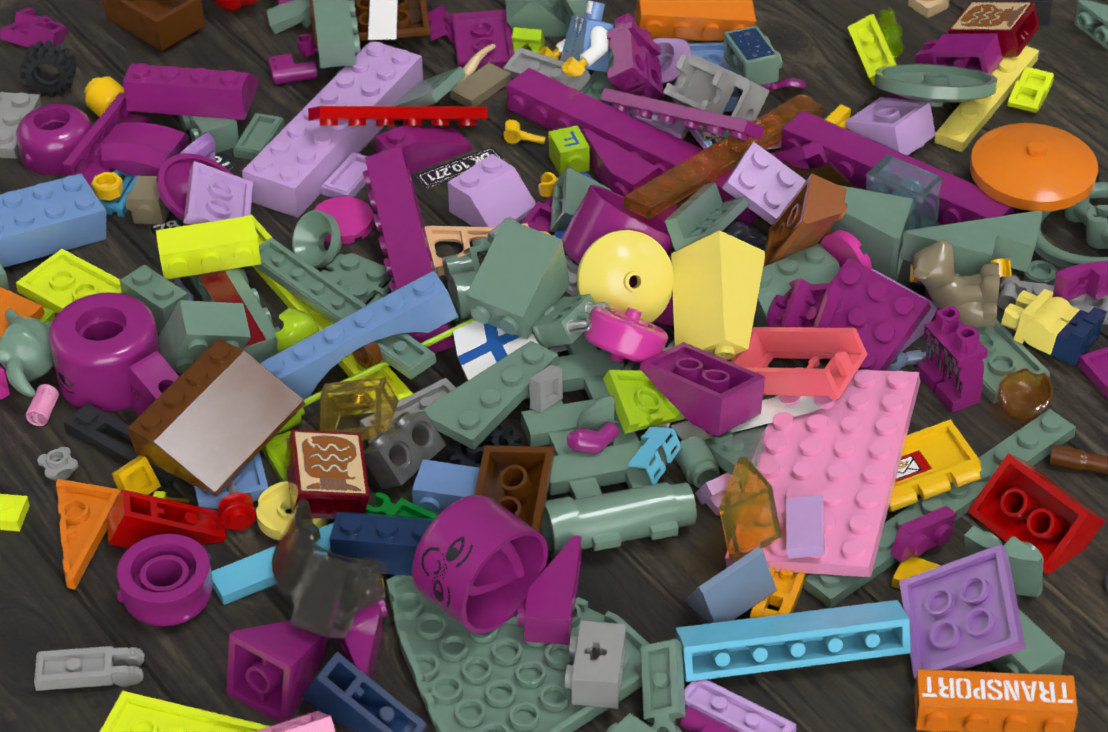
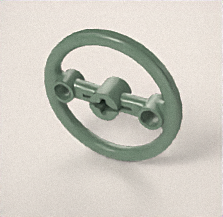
(1096, 230)

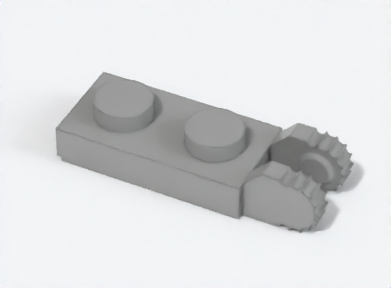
(88, 668)

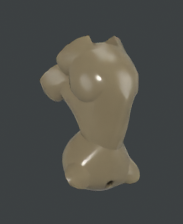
(971, 295)

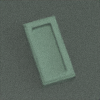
(258, 135)

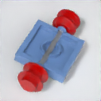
(237, 498)

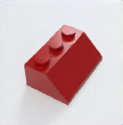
(1036, 511)

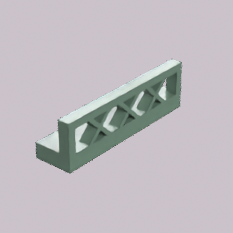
(702, 216)

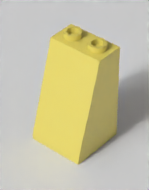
(716, 293)

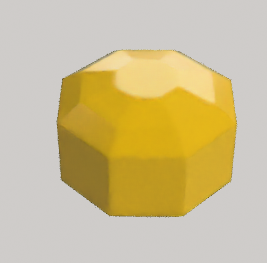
(107, 186)

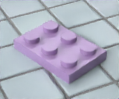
(763, 182)
(215, 195)

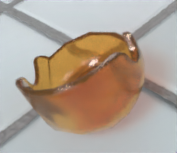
(1025, 394)

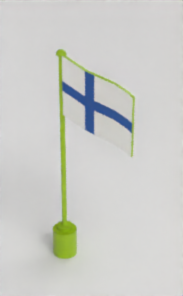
(476, 347)

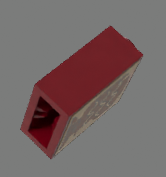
(1011, 21)
(327, 472)

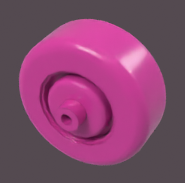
(625, 334)

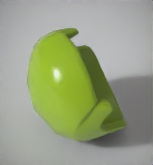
(296, 328)

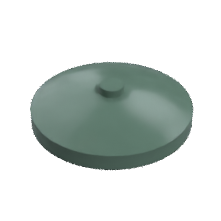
(935, 83)

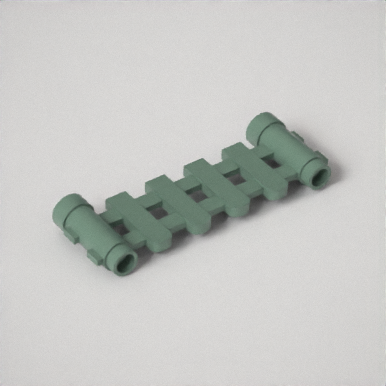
(596, 517)

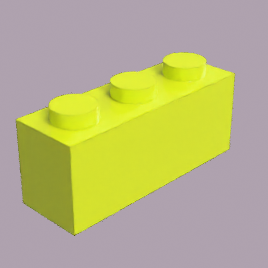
(208, 247)

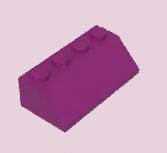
(189, 91)

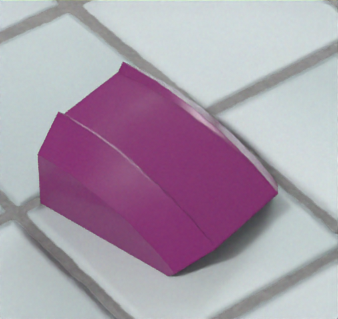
(141, 147)

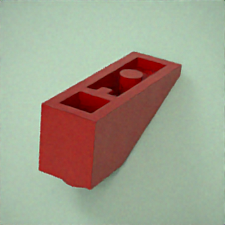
(143, 516)

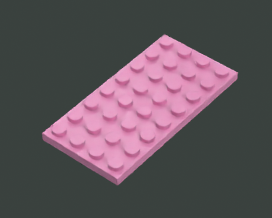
(848, 457)

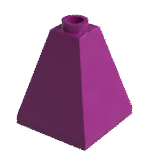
(273, 667)

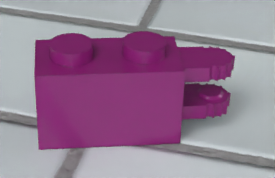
(963, 50)

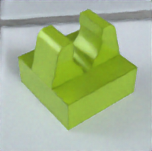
(528, 39)

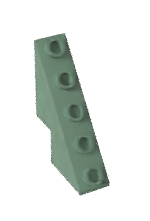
(980, 241)

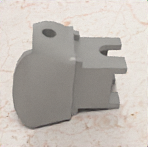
(711, 86)

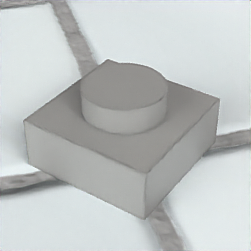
(545, 388)

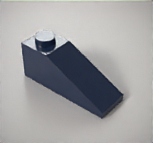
(358, 701)

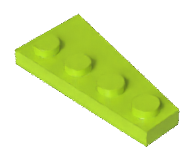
(639, 401)

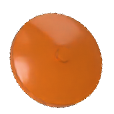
(1033, 167)

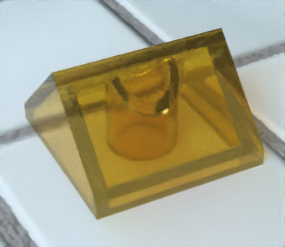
(748, 511)

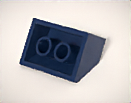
(381, 537)

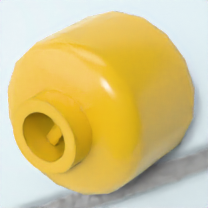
(101, 93)

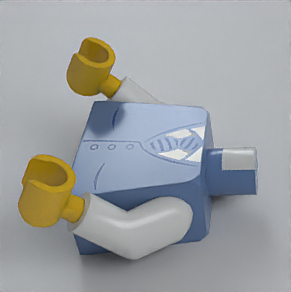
(585, 42)

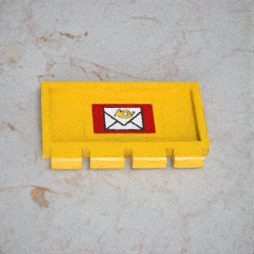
(931, 462)

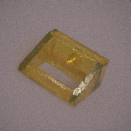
(358, 398)

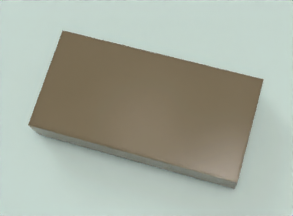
(480, 85)

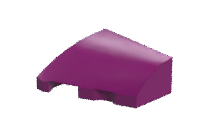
(31, 29)

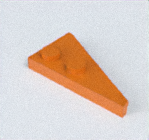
(82, 523)

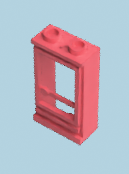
(838, 344)

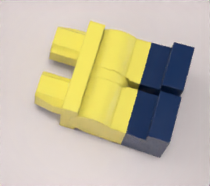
(1053, 325)

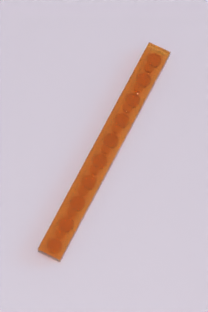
(713, 161)

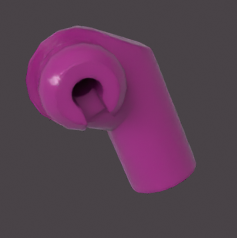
(592, 441)

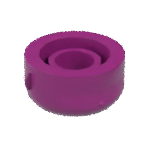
(49, 136)
(163, 562)

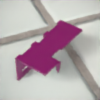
(438, 25)

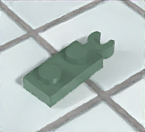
(663, 684)

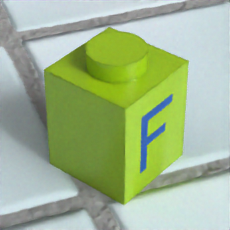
(569, 150)

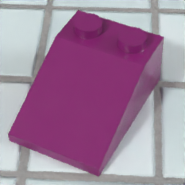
(706, 387)

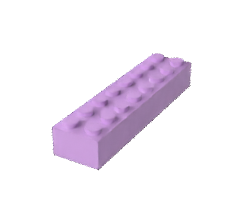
(304, 154)

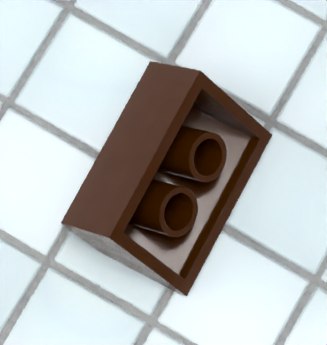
(517, 479)

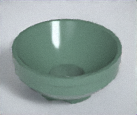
(310, 237)

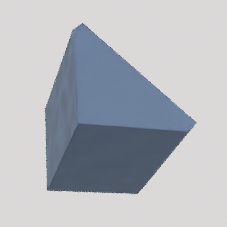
(734, 589)

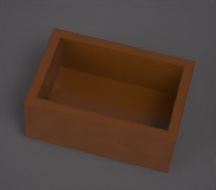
(157, 21)

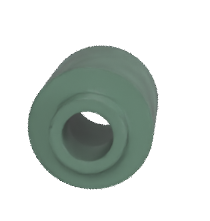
(697, 461)

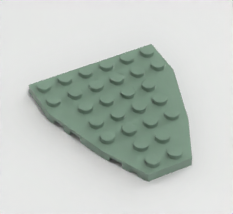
(495, 676)

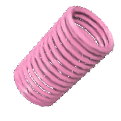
(44, 406)

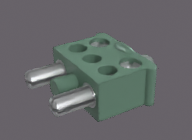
(566, 320)

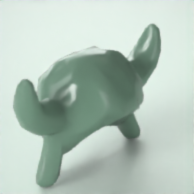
(25, 351)

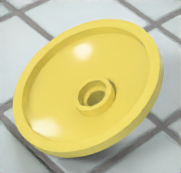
(617, 257)

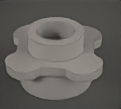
(58, 463)

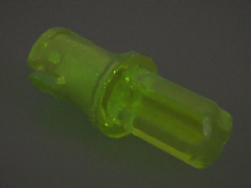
(892, 31)

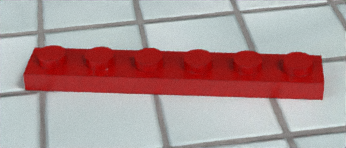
(388, 114)

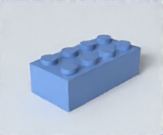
(48, 219)

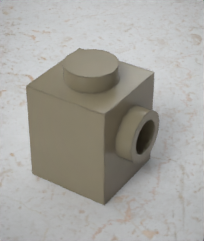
(146, 202)

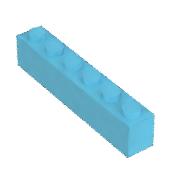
(794, 640)

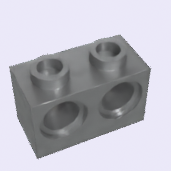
(404, 452)

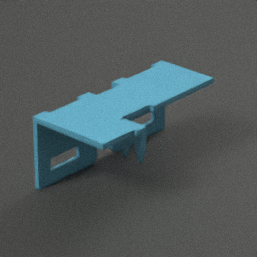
(652, 440)

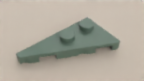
(729, 447)

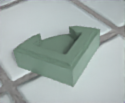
(598, 414)

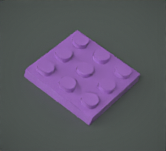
(963, 612)

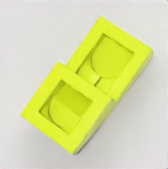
(1031, 90)

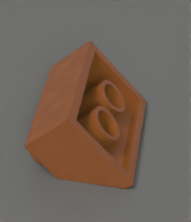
(805, 218)

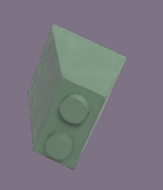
(878, 224)
(518, 279)

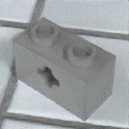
(597, 664)

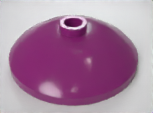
(174, 177)

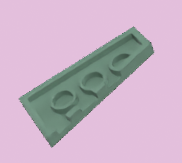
(488, 398)

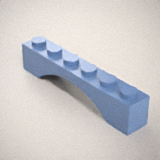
(413, 308)

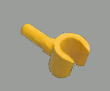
(514, 134)

